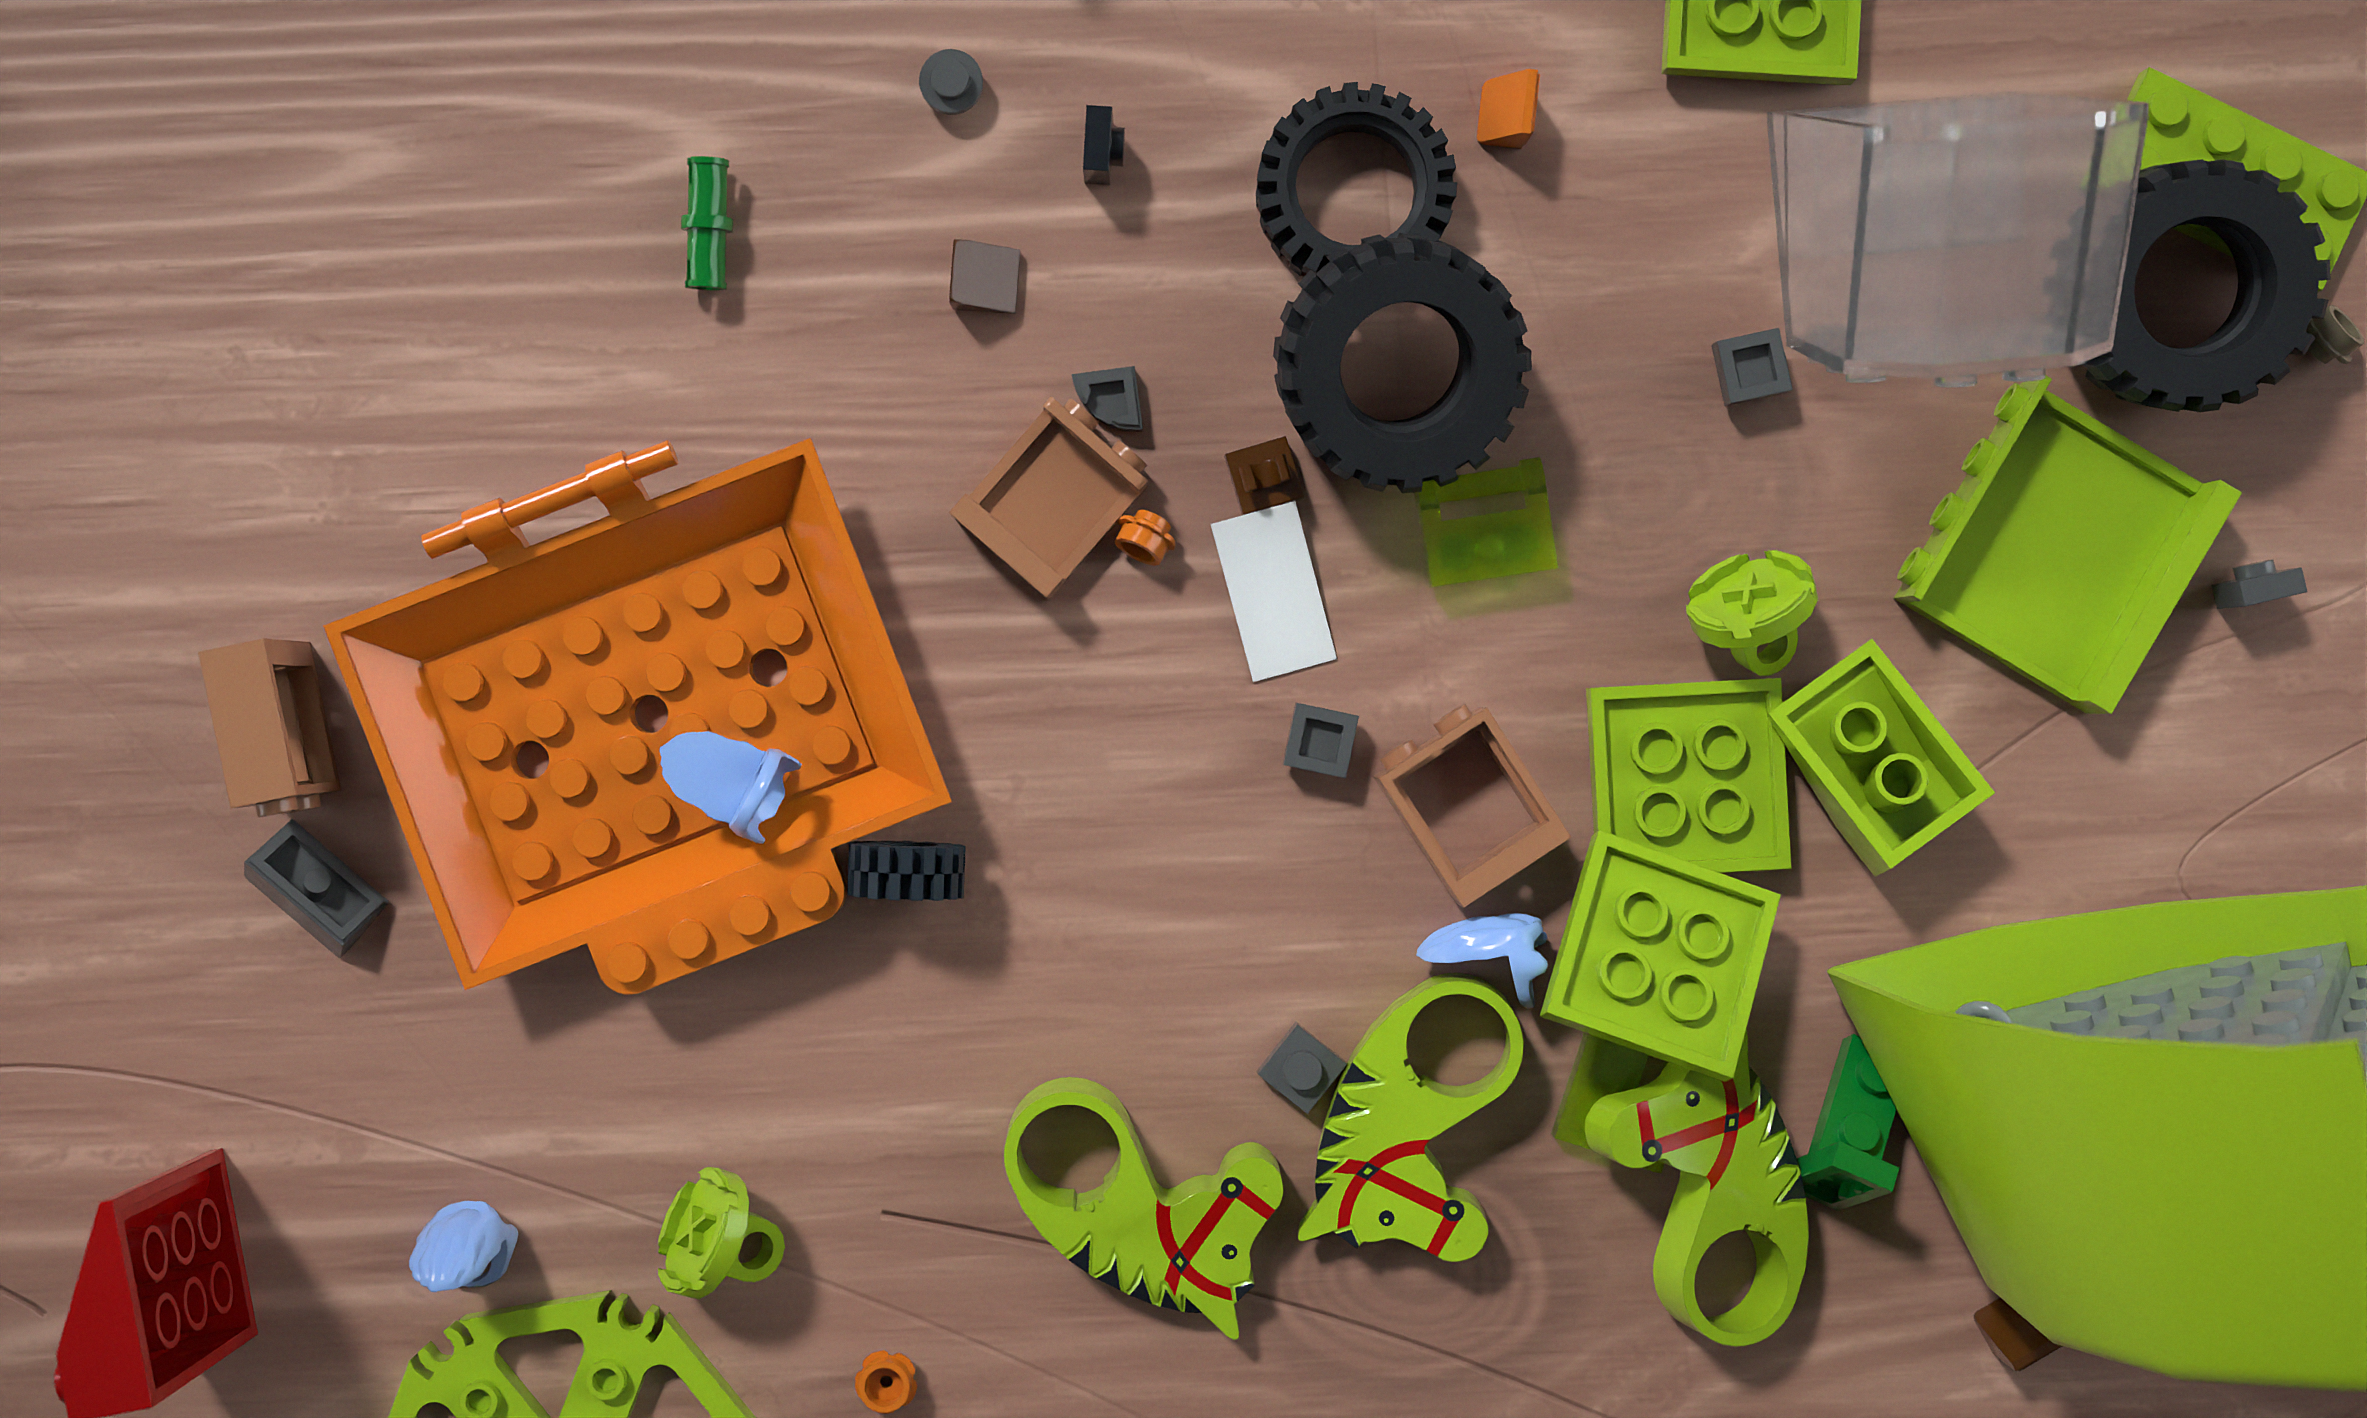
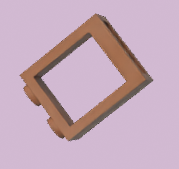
(270, 725)
(1507, 857)

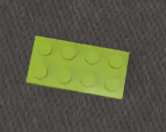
(2196, 126)

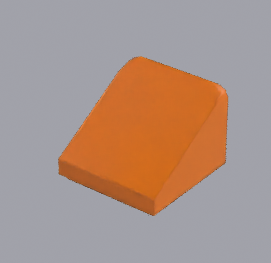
(1508, 109)

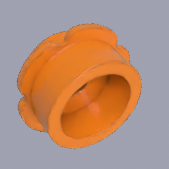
(1145, 537)
(883, 1398)

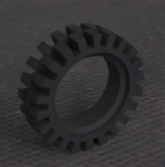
(1351, 112)

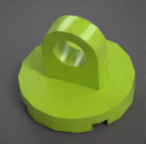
(1753, 605)
(706, 1235)

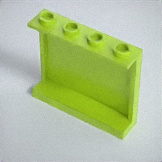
(2063, 548)

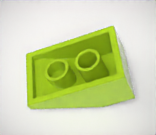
(1877, 758)

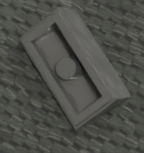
(314, 887)

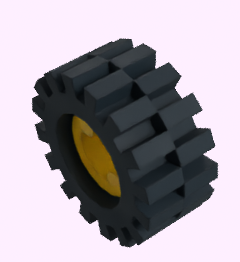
(906, 870)

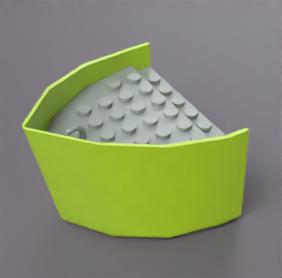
(2149, 1124)

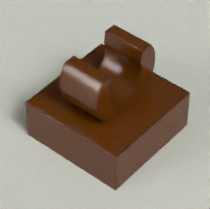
(1264, 475)

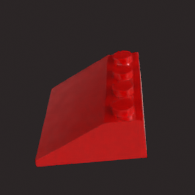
(155, 1293)

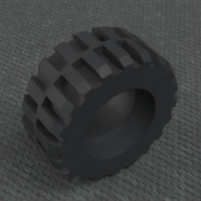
(2272, 300)
(1468, 412)

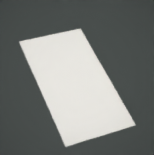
(1273, 591)

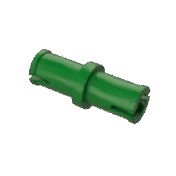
(706, 223)

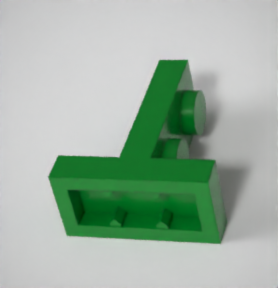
(1851, 1134)

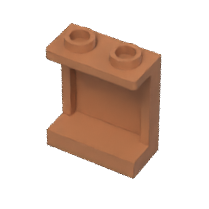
(1053, 496)

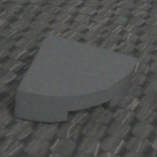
(1111, 397)

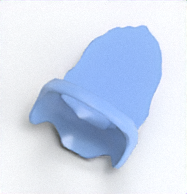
(727, 779)
(1491, 938)
(460, 1245)

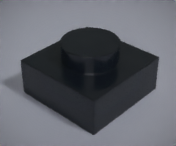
(1101, 145)

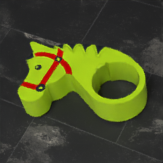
(1372, 1151)
(1733, 1177)
(1158, 1244)

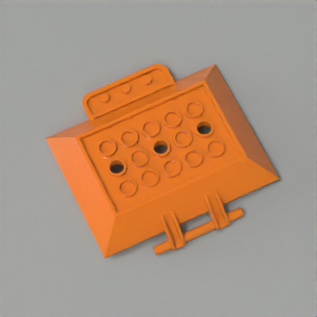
(561, 652)

